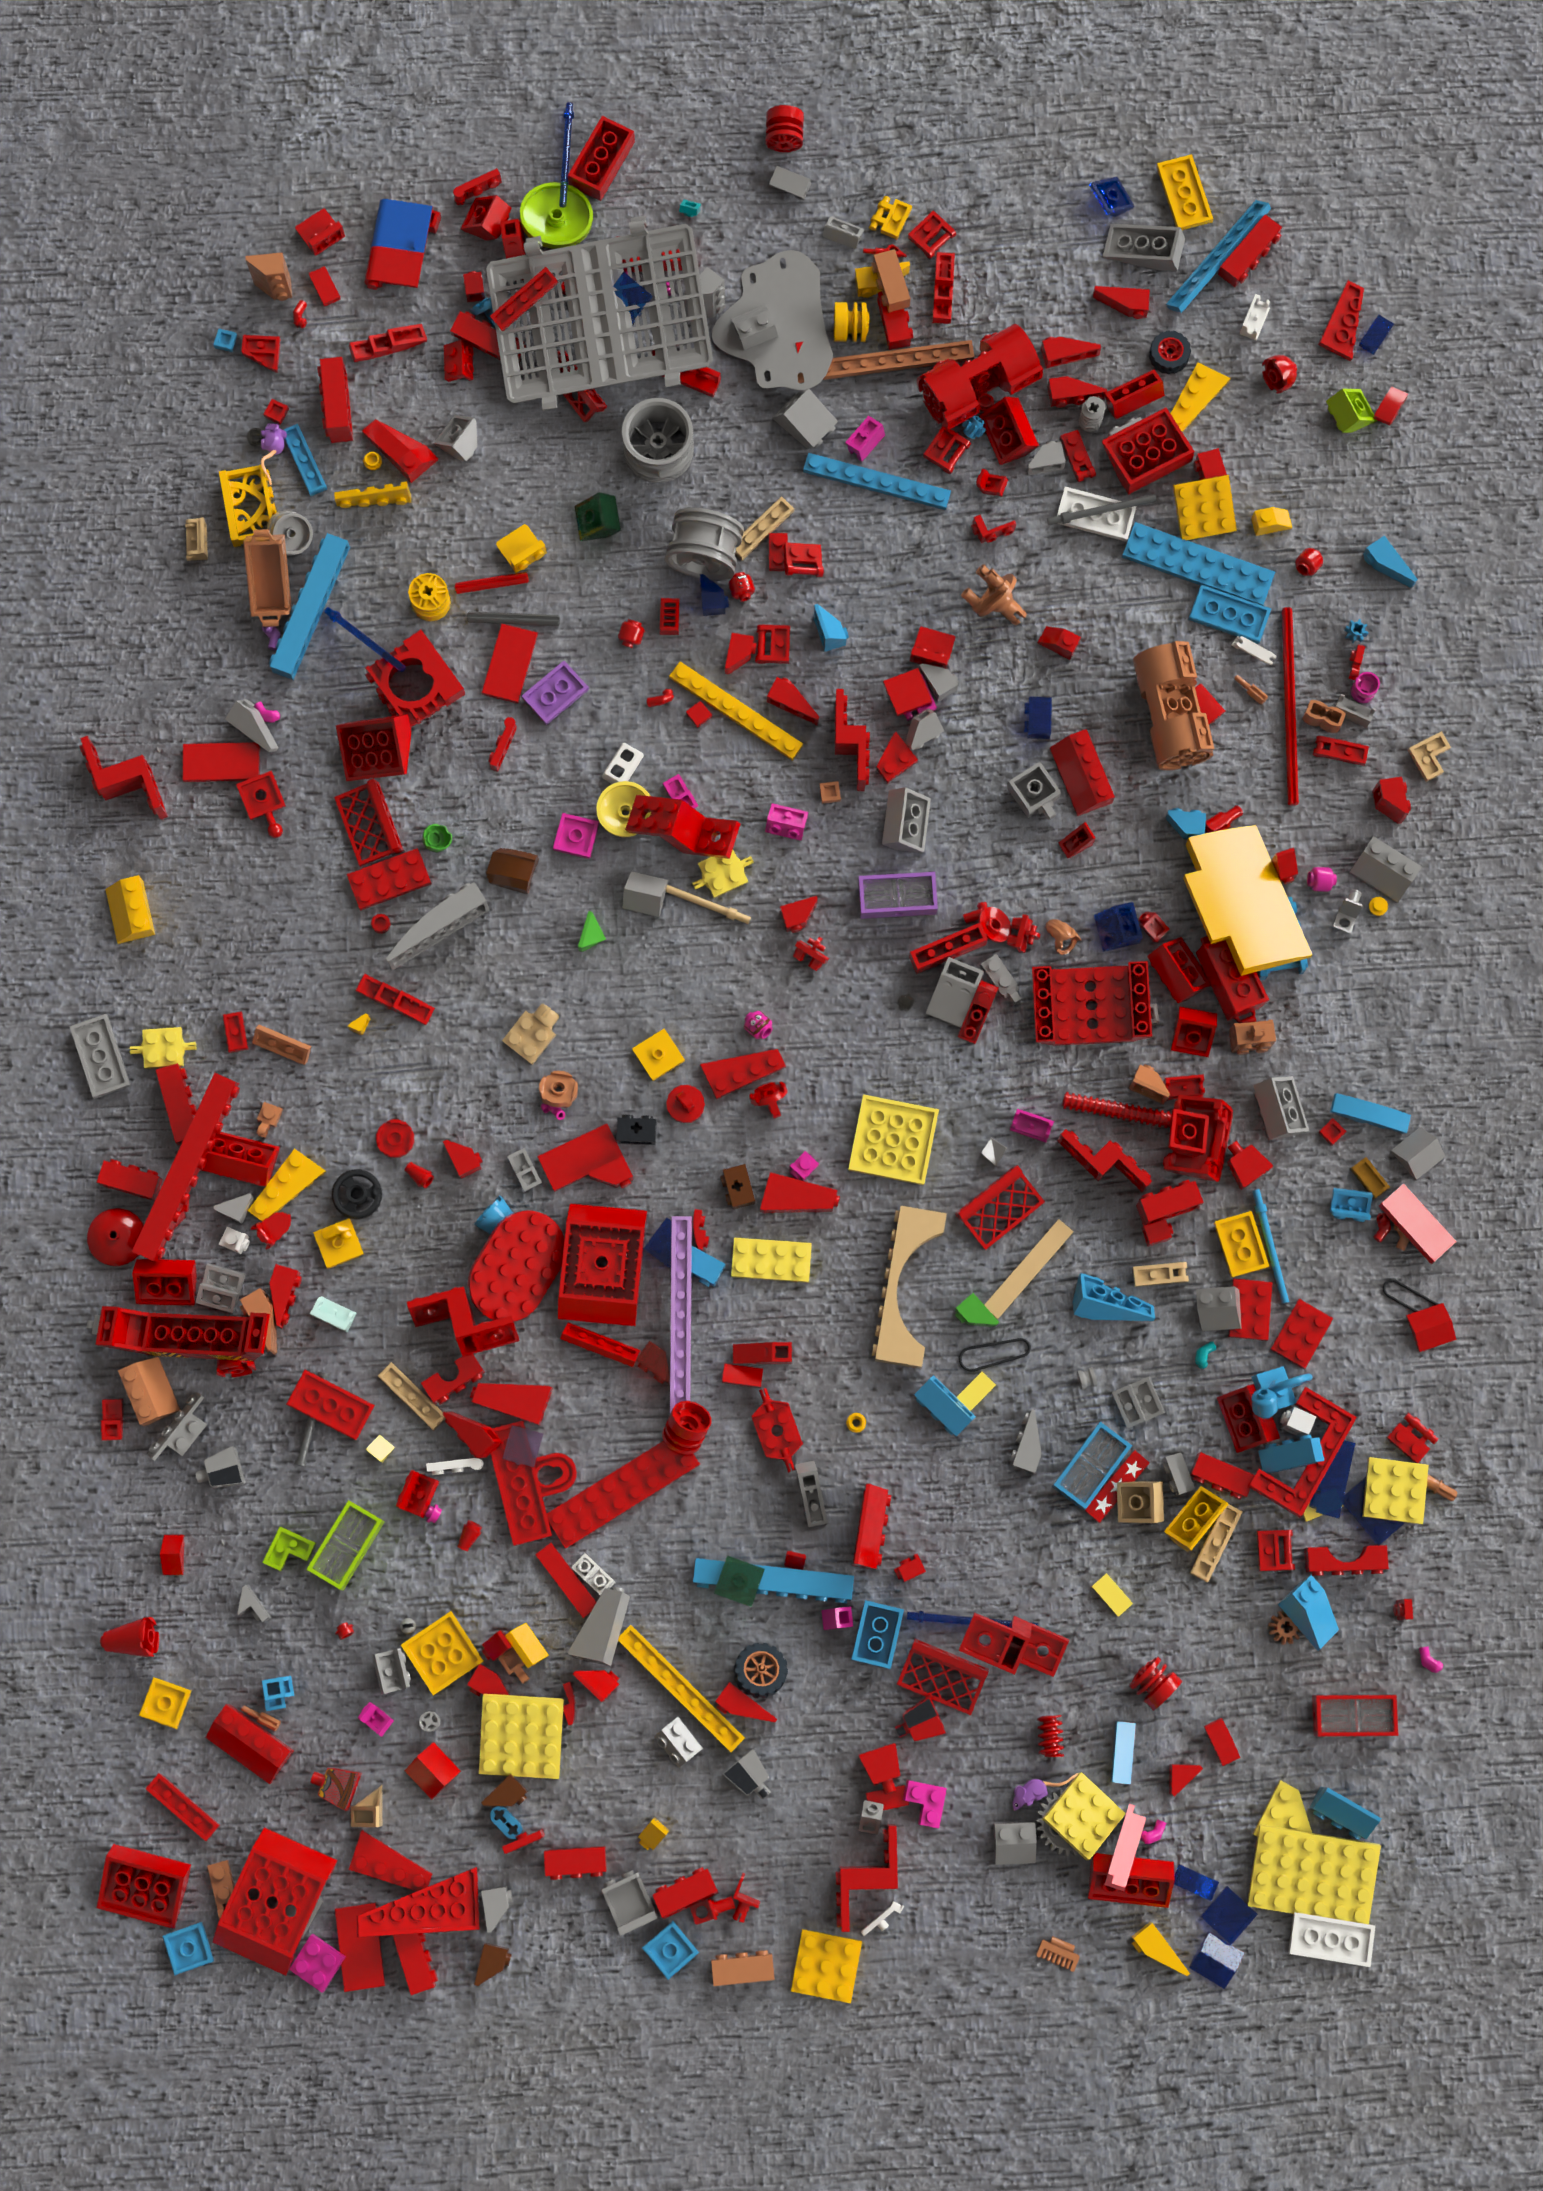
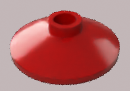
(995, 924)

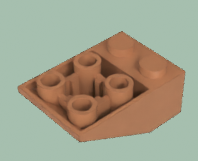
(260, 1303)

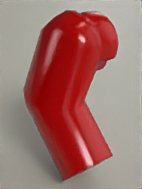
(297, 314)
(660, 700)
(974, 915)
(1384, 1227)

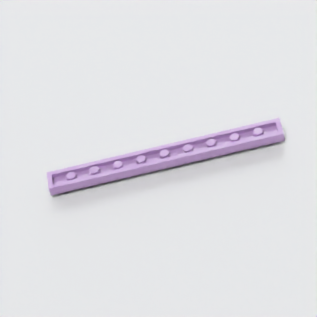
(680, 1310)

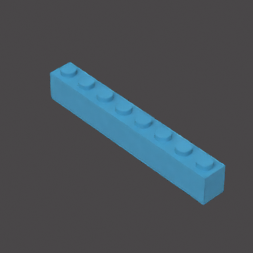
(309, 606)
(784, 1581)

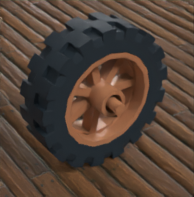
(766, 1652)

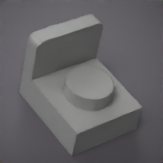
(871, 1817)

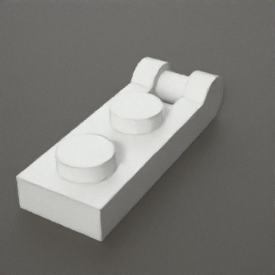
(456, 1465)

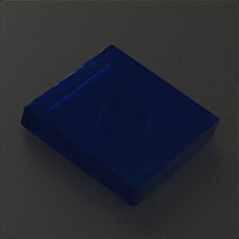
(1228, 1915)

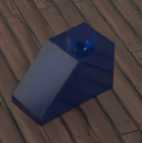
(712, 597)

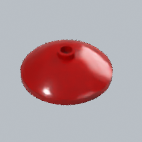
(117, 1250)

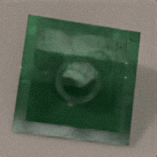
(597, 517)

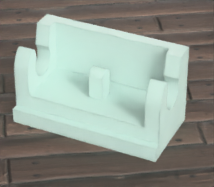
(333, 1314)

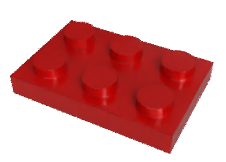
(1255, 1309)
(1301, 1334)

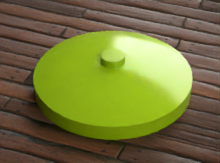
(556, 225)

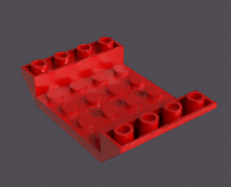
(1120, 997)
(280, 1870)

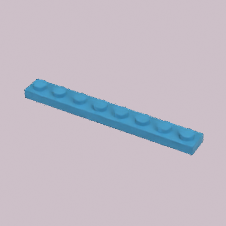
(1217, 256)
(877, 481)

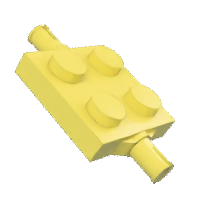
(722, 874)
(162, 1047)

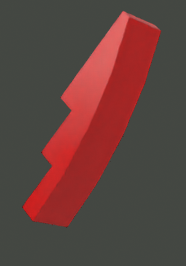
(943, 288)
(388, 343)
(395, 999)

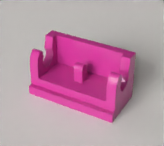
(865, 438)
(1031, 1125)

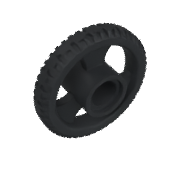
(346, 1180)

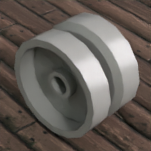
(300, 530)

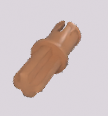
(1441, 1489)

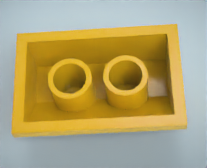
(130, 909)
(1195, 1518)

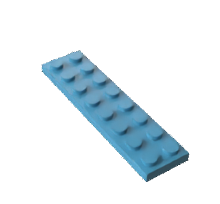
(1198, 564)

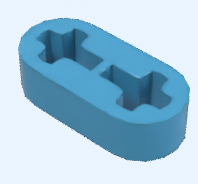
(501, 1825)

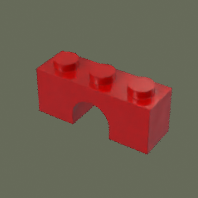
(440, 1390)

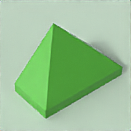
(591, 933)

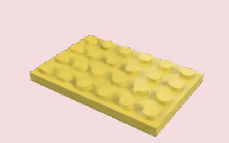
(1313, 1874)

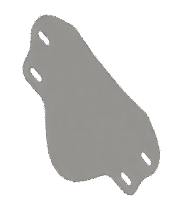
(797, 313)

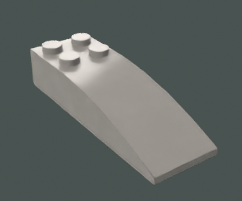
(439, 923)

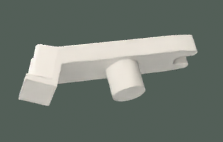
(1253, 649)
(879, 1921)

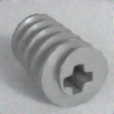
(1091, 414)

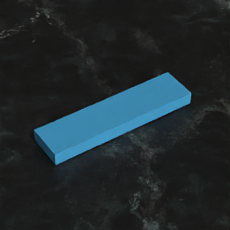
(304, 460)

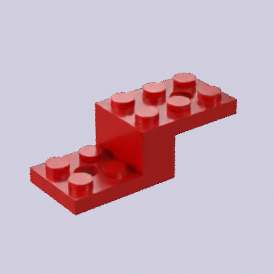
(851, 740)
(1104, 1160)

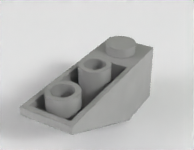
(1029, 1449)

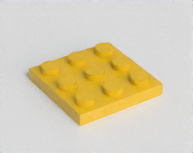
(1204, 507)
(442, 1653)
(826, 1966)

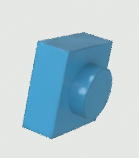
(225, 340)

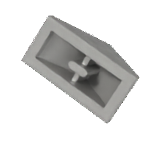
(236, 1208)

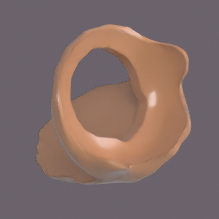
(1062, 931)

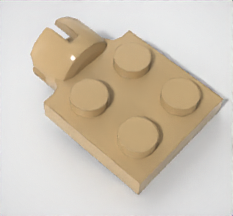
(532, 1033)

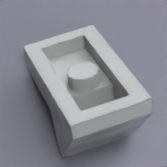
(249, 1600)

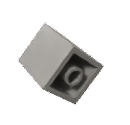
(806, 419)

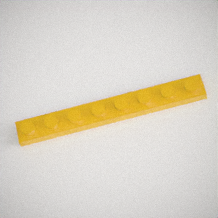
(736, 710)
(680, 1688)

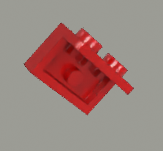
(458, 361)
(417, 1493)

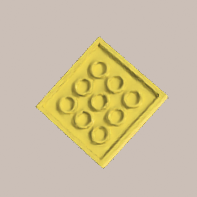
(893, 1139)
(521, 1736)

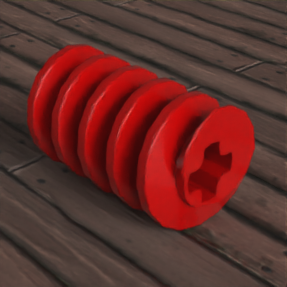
(1050, 1736)

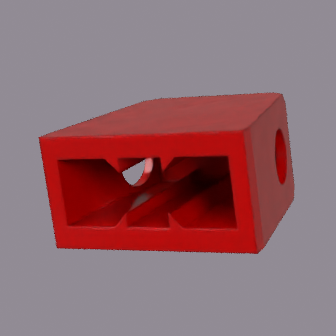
(1247, 1164)
(882, 1766)

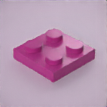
(576, 835)
(317, 1963)

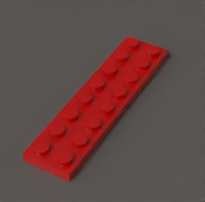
(619, 1492)

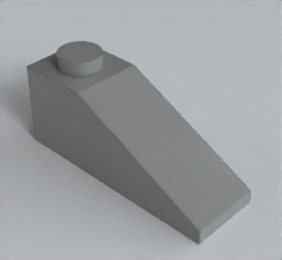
(251, 723)
(811, 1493)

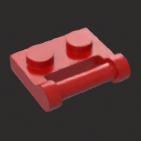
(927, 230)
(941, 446)
(803, 554)
(779, 644)
(1269, 1550)

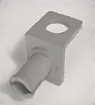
(1349, 911)

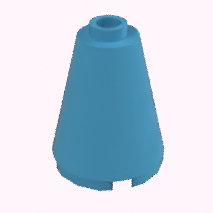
(493, 1215)

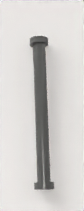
(308, 1433)

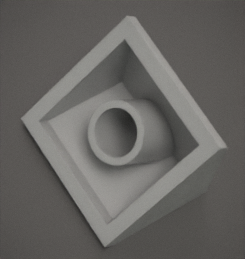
(644, 894)
(1419, 1152)

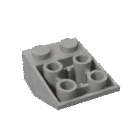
(954, 992)

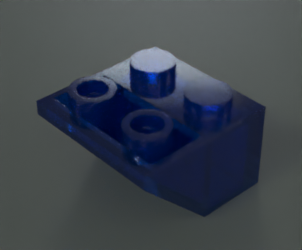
(1118, 927)

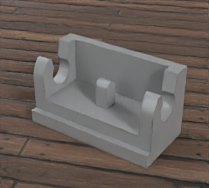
(790, 182)
(1355, 712)

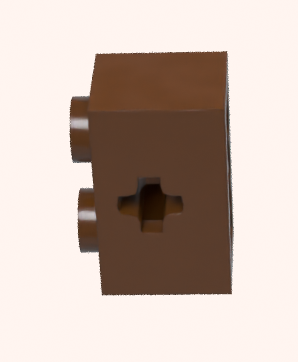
(743, 1197)

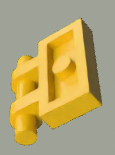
(895, 220)

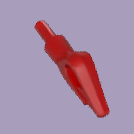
(879, 250)

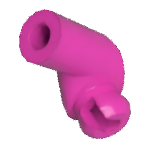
(267, 715)
(556, 1111)
(1428, 1662)

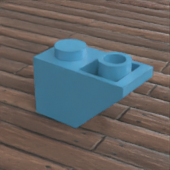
(1187, 823)

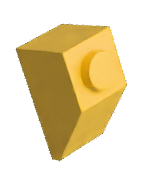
(1270, 520)
(652, 1834)

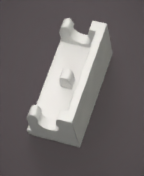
(1255, 318)

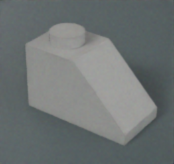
(1047, 459)
(939, 680)
(495, 1903)

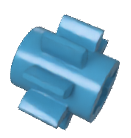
(974, 427)
(1356, 626)

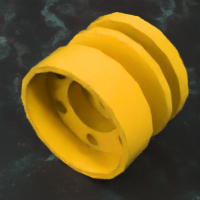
(850, 322)
(433, 606)

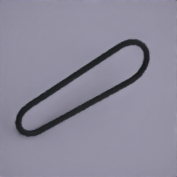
(992, 1344)

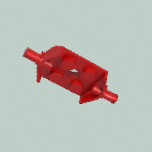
(772, 1414)

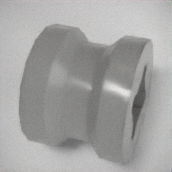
(1087, 1378)
(429, 1724)

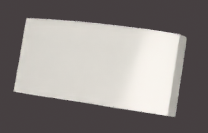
(593, 1574)

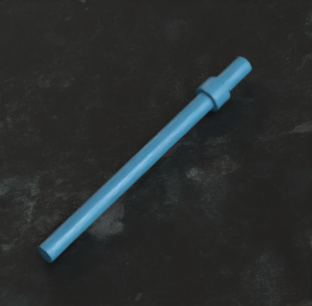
(1261, 1210)

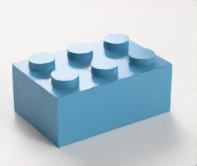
(877, 1634)

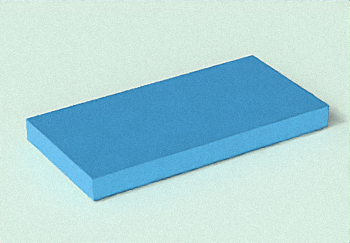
(1229, 614)

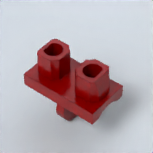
(1026, 933)
(804, 949)

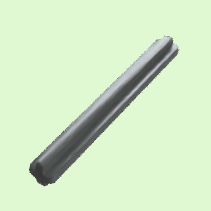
(513, 618)

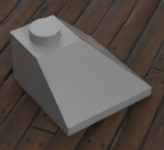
(459, 437)

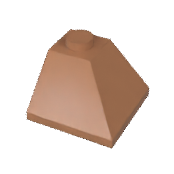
(1149, 1084)

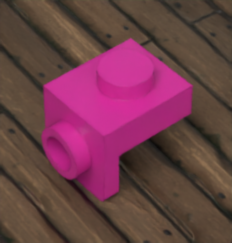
(375, 1718)

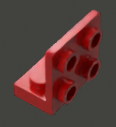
(320, 231)
(932, 648)

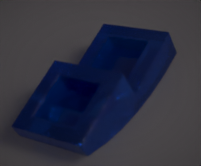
(1195, 1882)

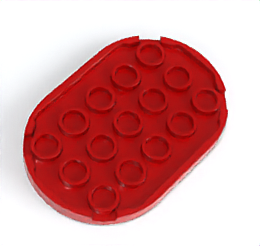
(516, 1265)

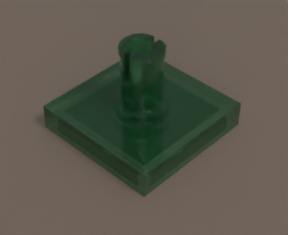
(739, 1581)

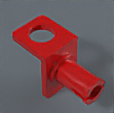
(744, 1902)
(713, 1908)

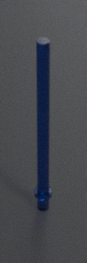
(568, 115)
(335, 616)
(921, 1616)

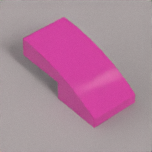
(677, 790)

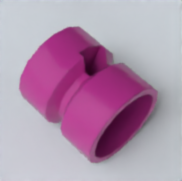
(1365, 687)

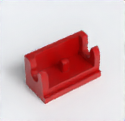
(1185, 1085)

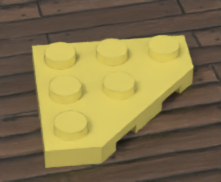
(1285, 1810)

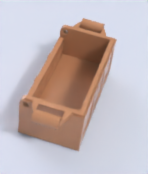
(267, 576)

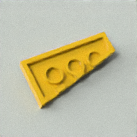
(1198, 392)
(286, 1184)

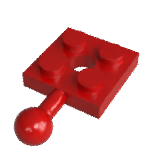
(272, 802)

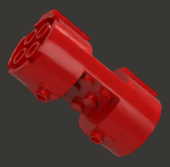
(1004, 361)

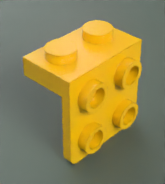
(521, 548)

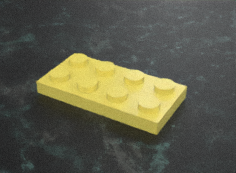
(771, 1260)

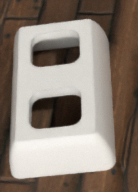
(629, 767)

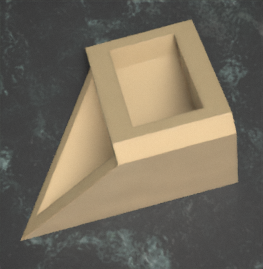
(368, 1811)

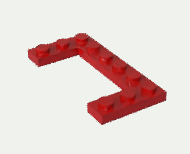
(1299, 1497)

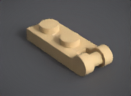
(1159, 1274)

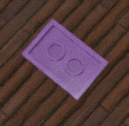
(555, 692)

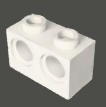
(1297, 1422)

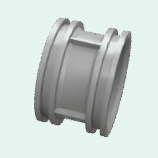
(639, 420)
(704, 543)

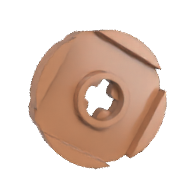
(562, 1098)

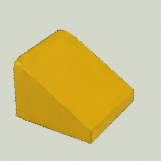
(360, 1024)

